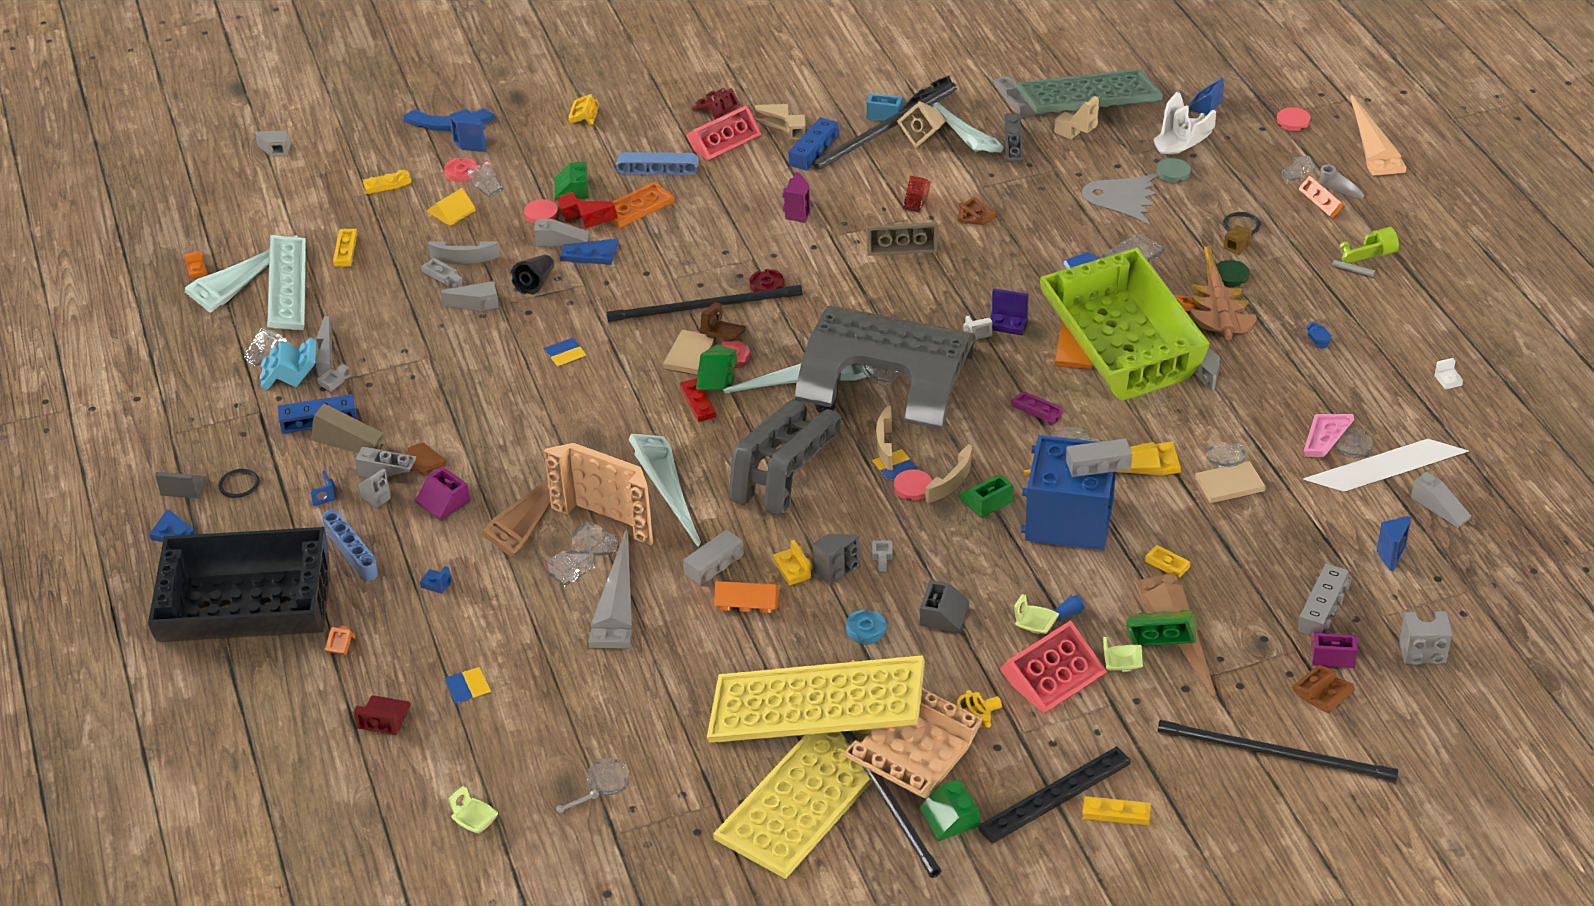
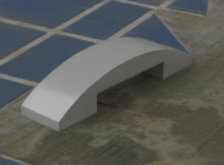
(464, 254)

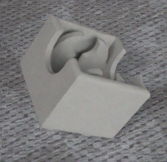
(1425, 641)

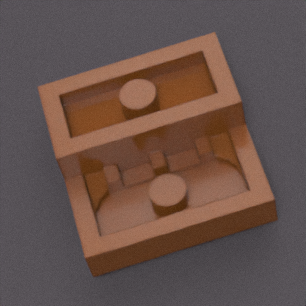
(1323, 688)

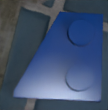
(170, 525)

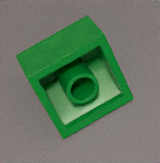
(572, 179)
(716, 368)
(950, 810)

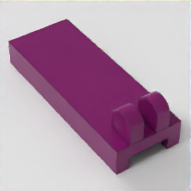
(1037, 407)

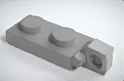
(442, 273)

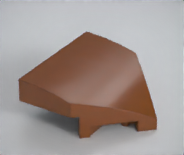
(975, 212)
(425, 458)

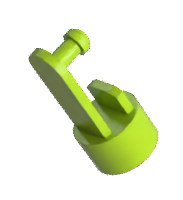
(1375, 244)

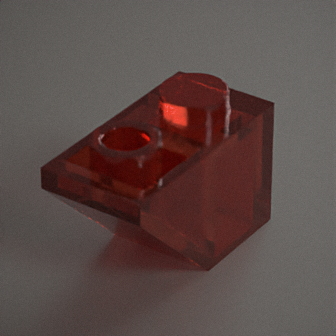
(916, 193)

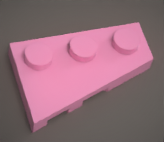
(1325, 432)

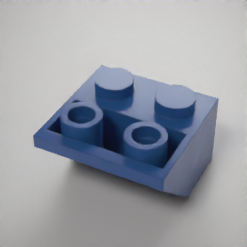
(467, 131)

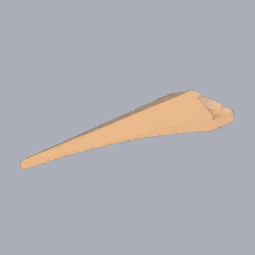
(1379, 152)

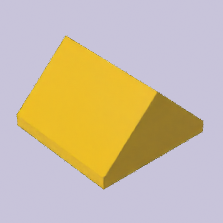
(453, 208)

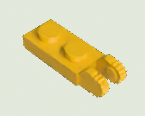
(387, 182)

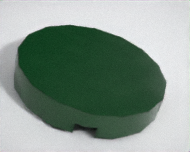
(1233, 272)

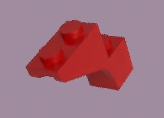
(592, 212)

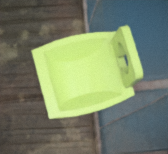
(1034, 618)
(1122, 657)
(473, 814)

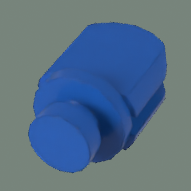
(1318, 334)

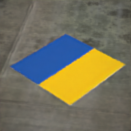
(565, 351)
(901, 463)
(467, 685)

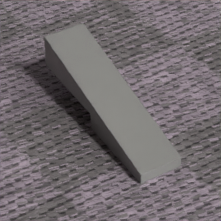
(1008, 89)
(324, 342)

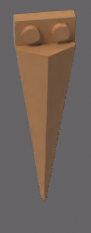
(515, 524)
(1166, 594)

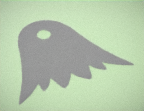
(1122, 195)

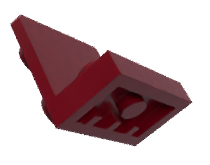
(719, 102)
(381, 715)

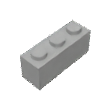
(1099, 457)
(713, 557)

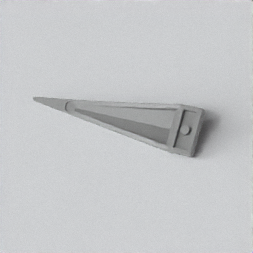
(613, 617)

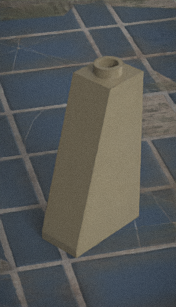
(344, 431)

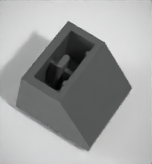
(836, 556)
(943, 607)

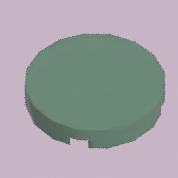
(1173, 170)

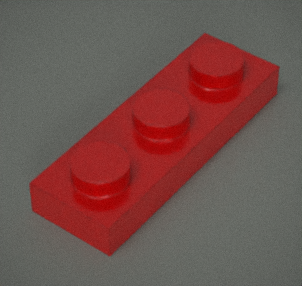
(697, 400)

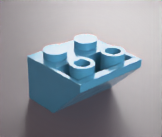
(883, 106)

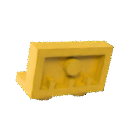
(584, 108)
(793, 564)

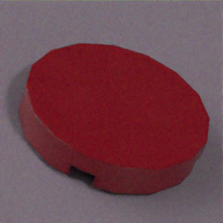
(766, 280)

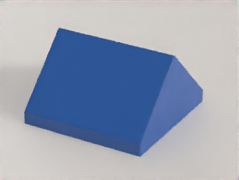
(1208, 98)
(1393, 540)

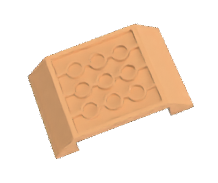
(600, 485)
(921, 753)

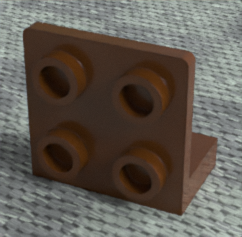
(713, 326)

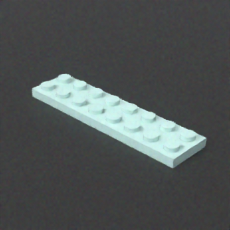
(286, 283)

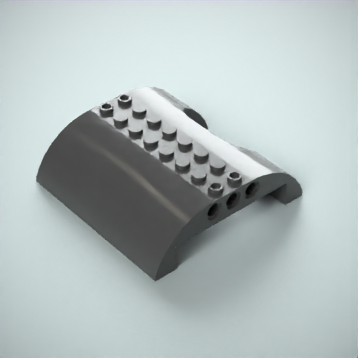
(922, 351)

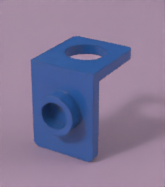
(328, 489)

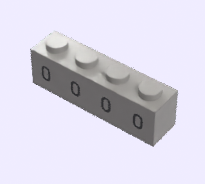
(1324, 600)

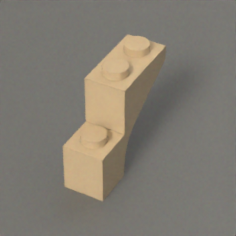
(777, 116)
(1084, 120)

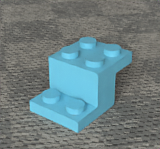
(288, 363)

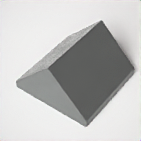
(180, 484)

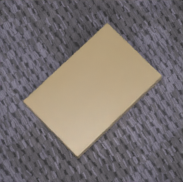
(686, 352)
(1230, 482)

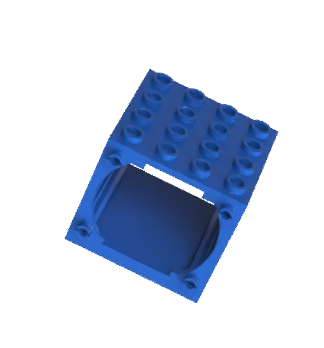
(1062, 506)

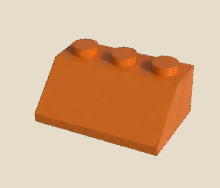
(746, 596)

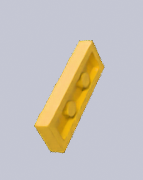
(345, 247)
(1116, 810)

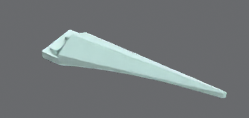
(972, 137)
(221, 286)
(790, 375)
(657, 460)

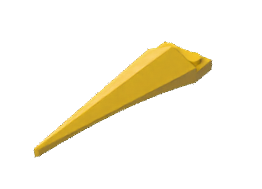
(1150, 459)

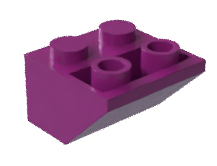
(797, 199)
(443, 493)
(1333, 650)

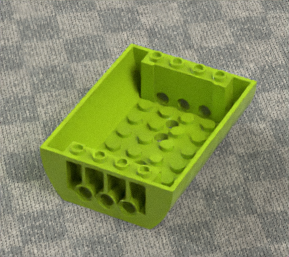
(1145, 318)

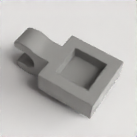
(332, 379)
(882, 552)

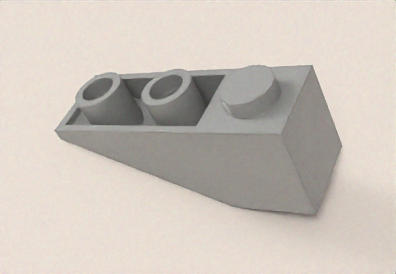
(372, 460)

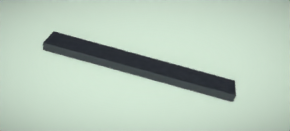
(1054, 795)

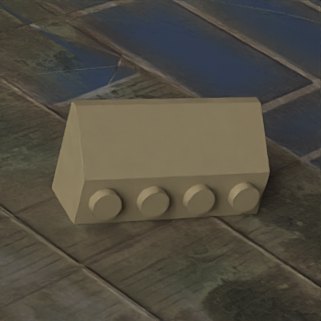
(902, 238)

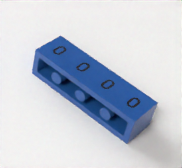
(813, 143)
(300, 415)

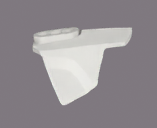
(1179, 130)

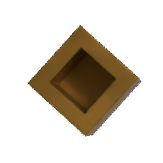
(1237, 239)

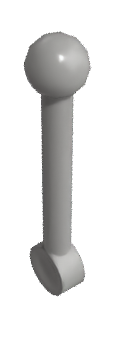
(593, 794)

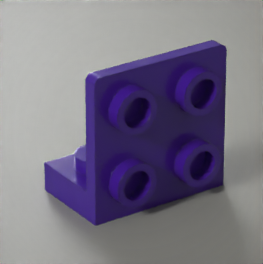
(1009, 311)

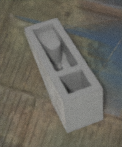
(555, 233)
(472, 297)
(1439, 499)

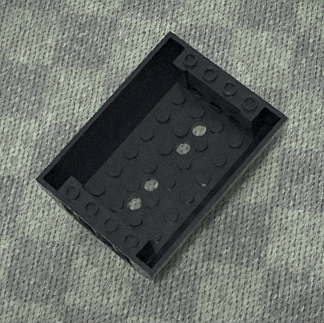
(244, 574)

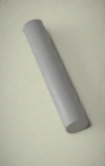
(1354, 268)

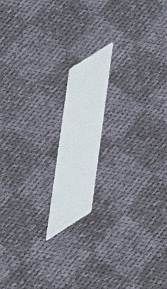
(1385, 465)

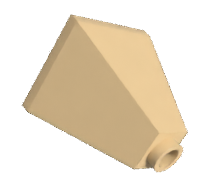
(921, 123)

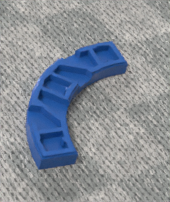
(441, 123)

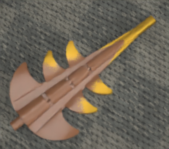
(1221, 310)

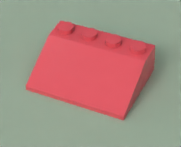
(1053, 668)

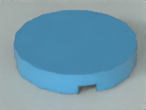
(865, 626)

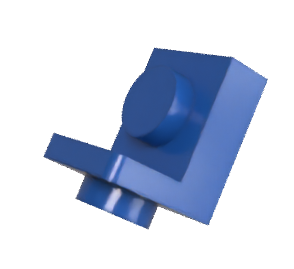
(436, 580)

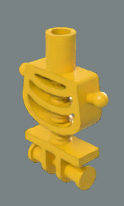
(980, 707)

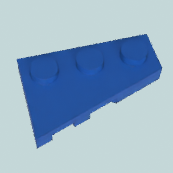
(590, 252)

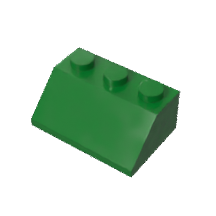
(1162, 628)

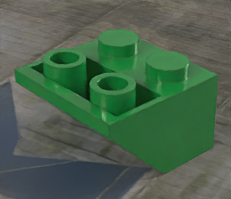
(988, 495)

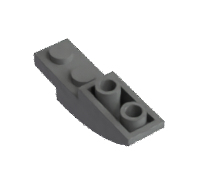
(1013, 138)

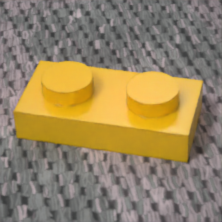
(1167, 561)

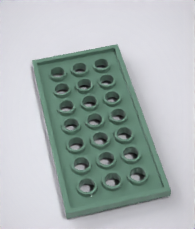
(1073, 91)

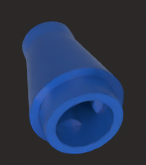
(1071, 606)

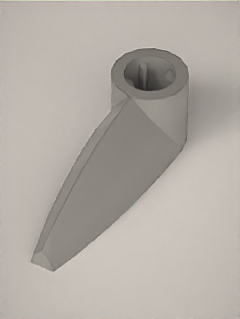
(1334, 181)

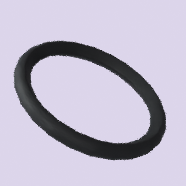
(1244, 214)
(241, 494)

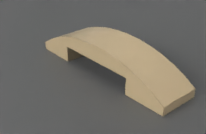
(884, 426)
(940, 488)

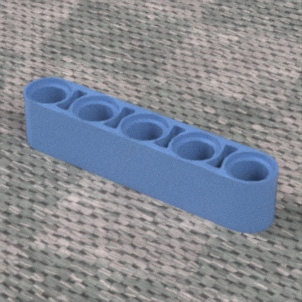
(657, 163)
(350, 545)

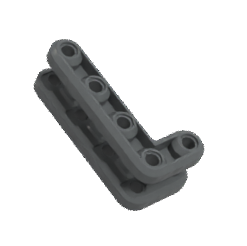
(784, 460)

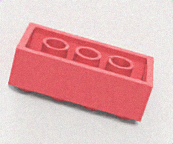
(724, 133)

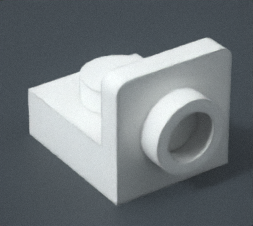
(981, 328)
(1447, 374)

